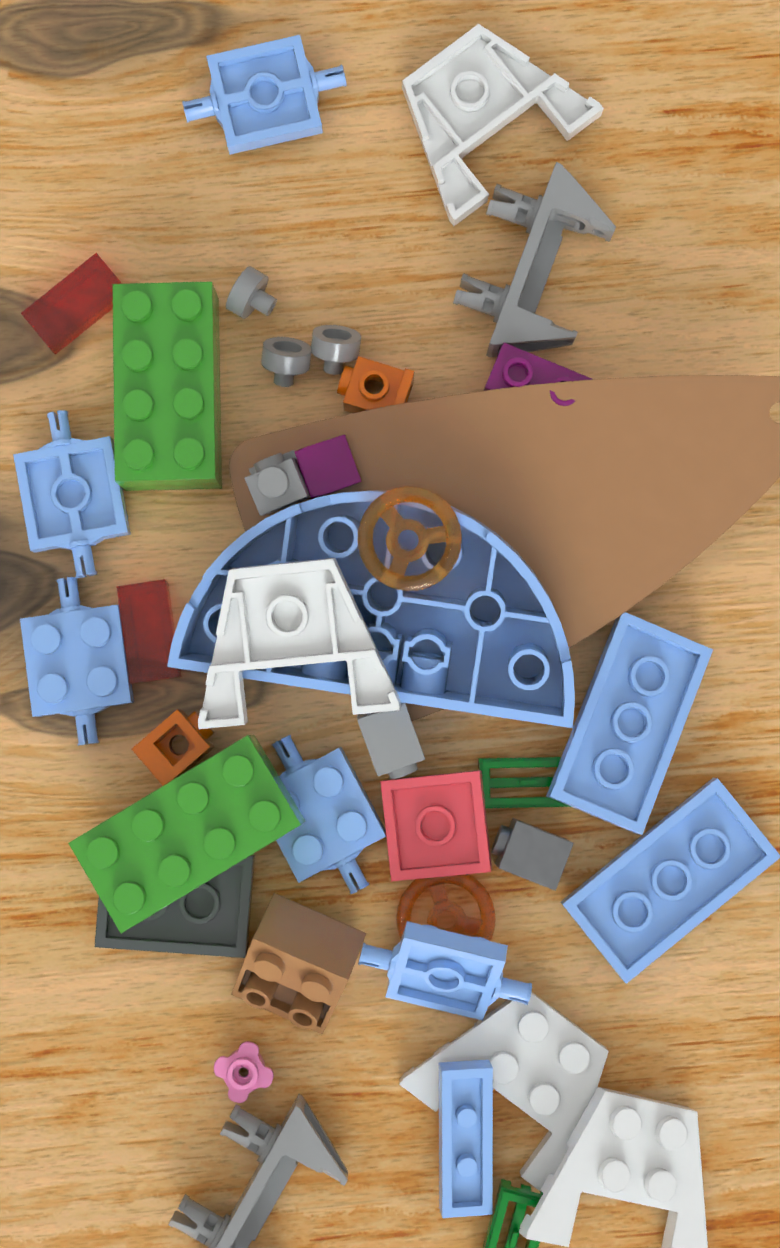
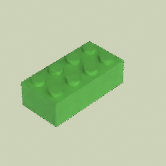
(166, 386)
(186, 832)

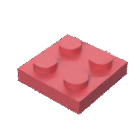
(436, 825)

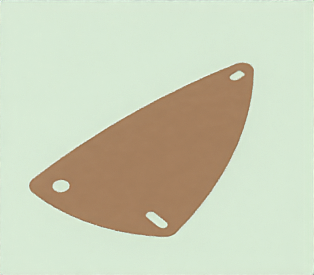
(588, 493)

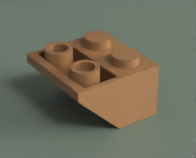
(298, 964)

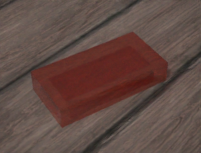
(73, 304)
(147, 630)

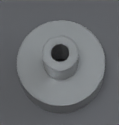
(250, 294)
(335, 346)
(286, 358)

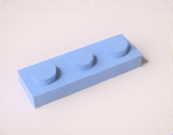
(465, 1138)

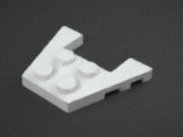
(472, 95)
(291, 619)
(537, 1064)
(630, 1153)

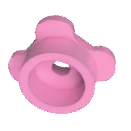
(249, 1058)

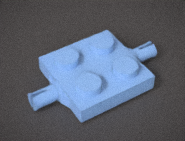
(264, 94)
(71, 494)
(76, 661)
(335, 813)
(446, 971)

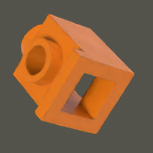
(352, 383)
(157, 750)

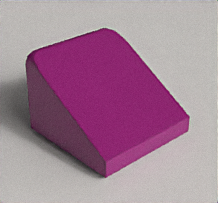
(328, 466)

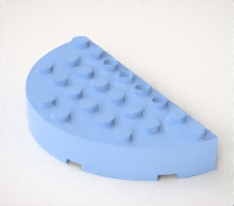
(467, 644)

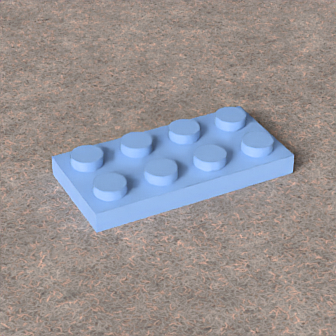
(629, 723)
(670, 879)

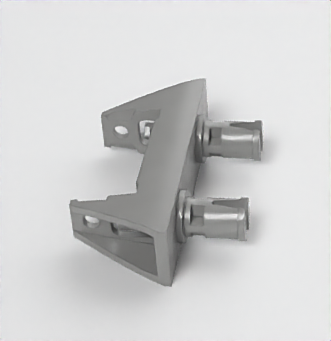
(514, 308)
(279, 1151)

